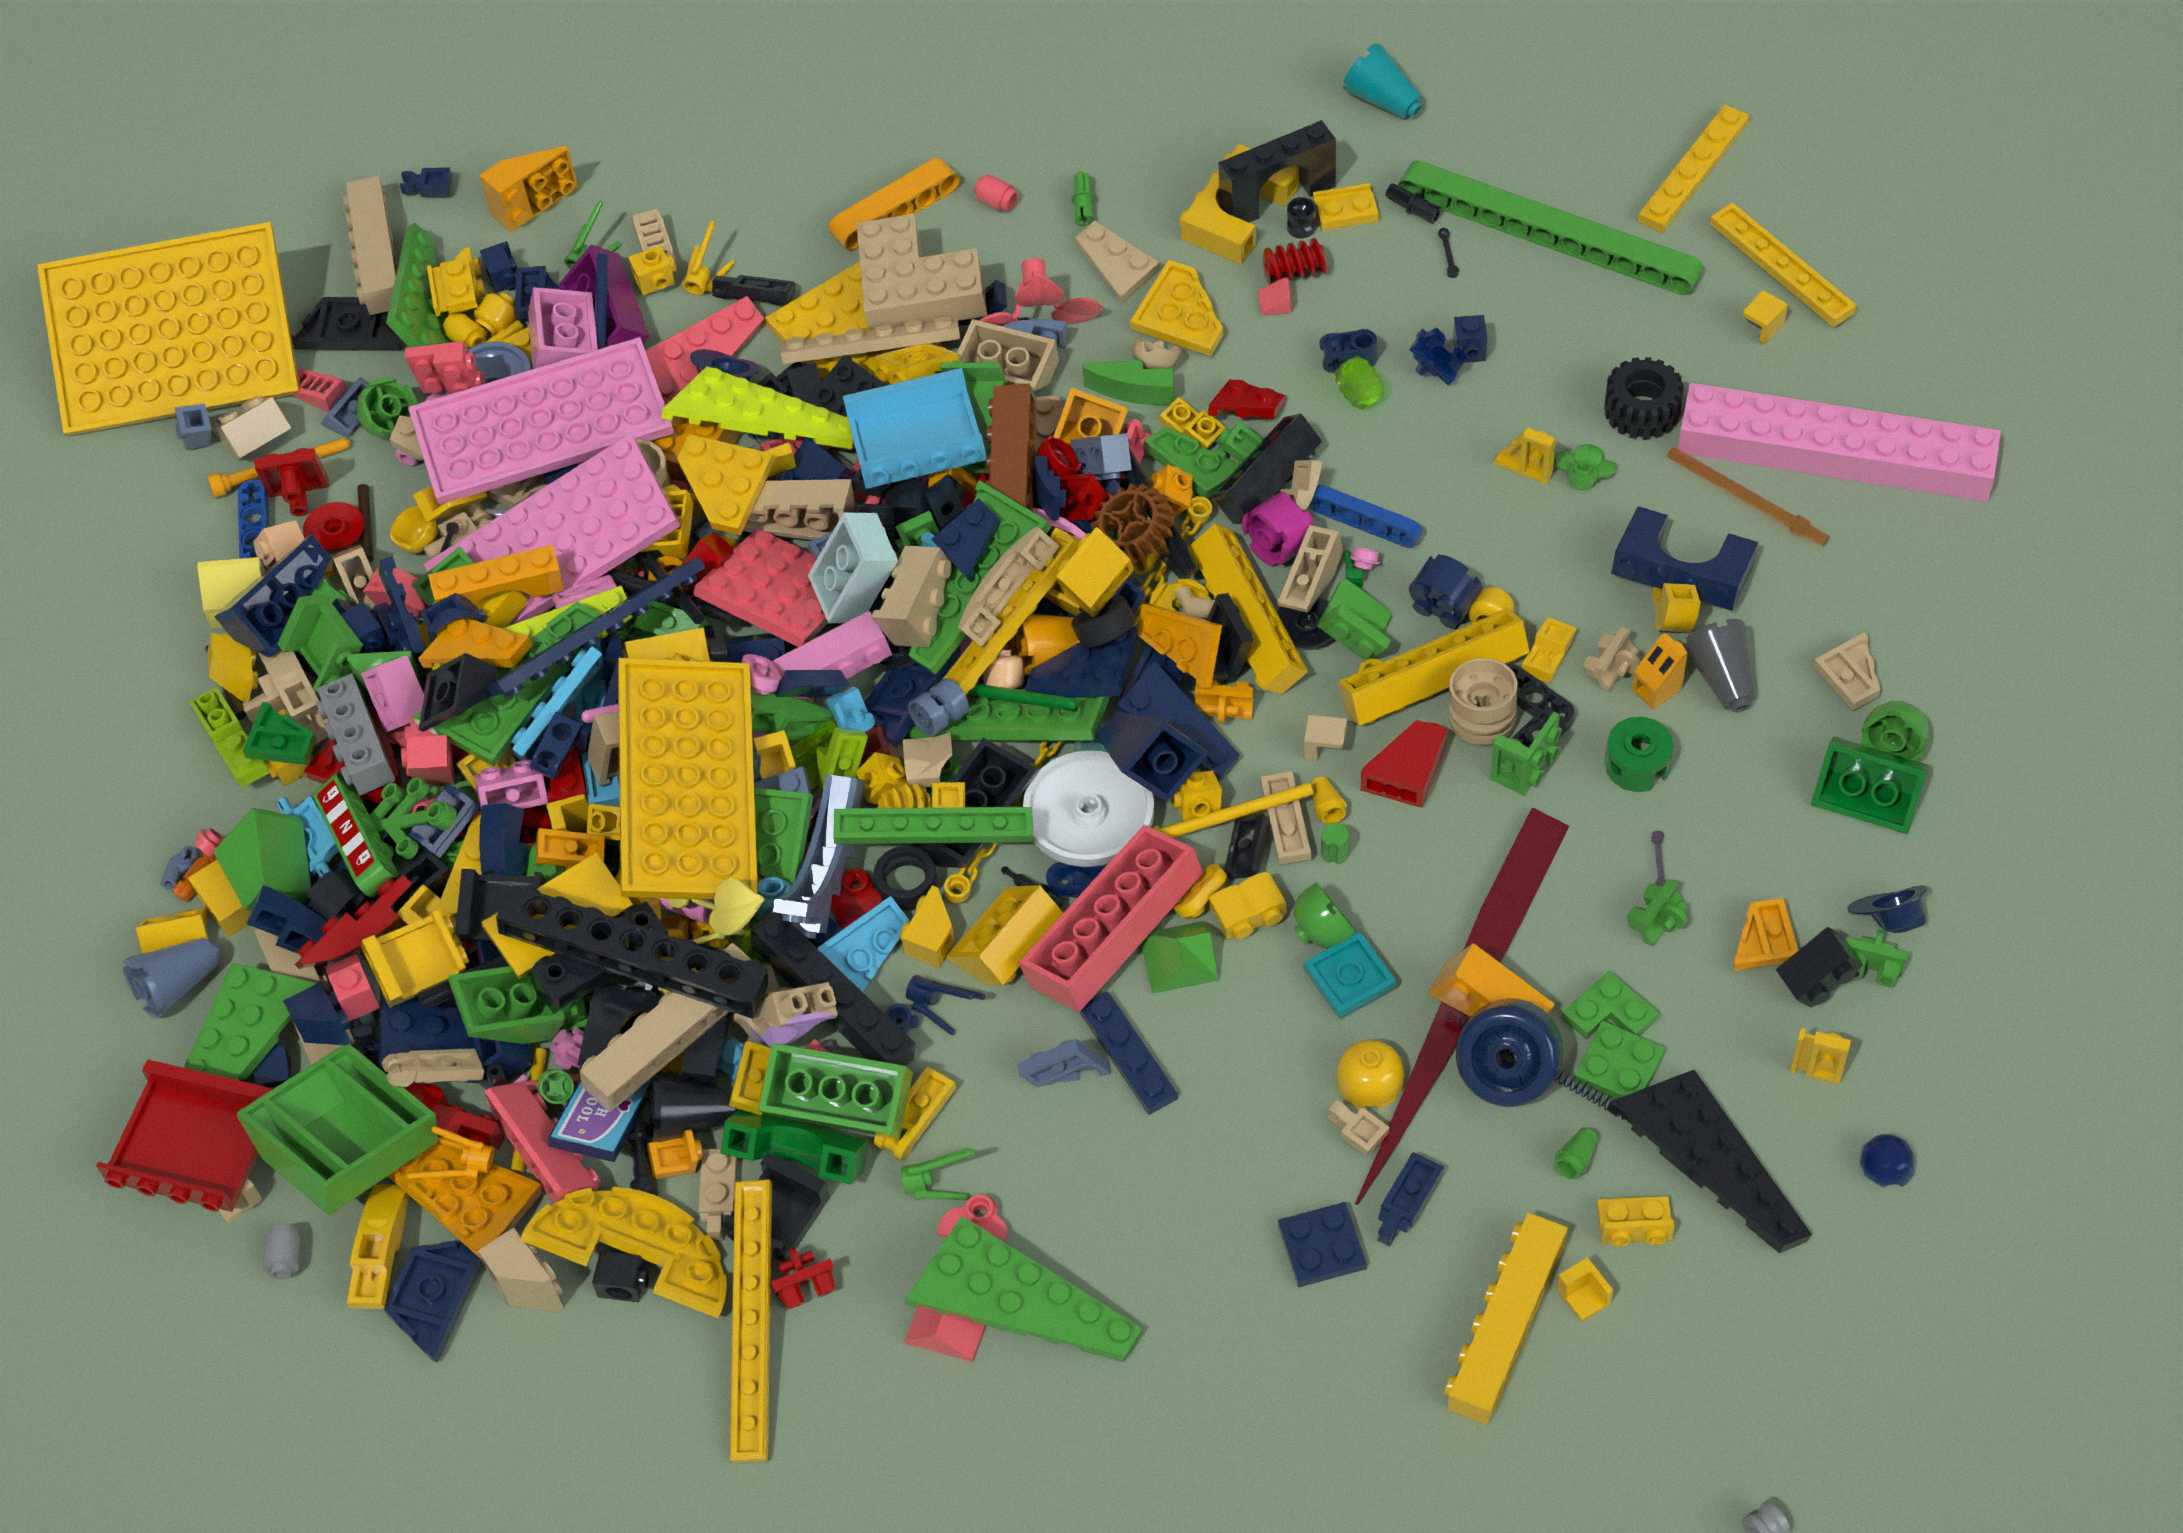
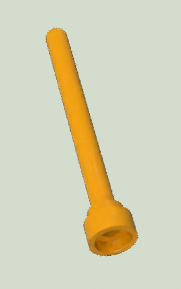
(223, 483)

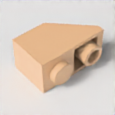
(277, 541)

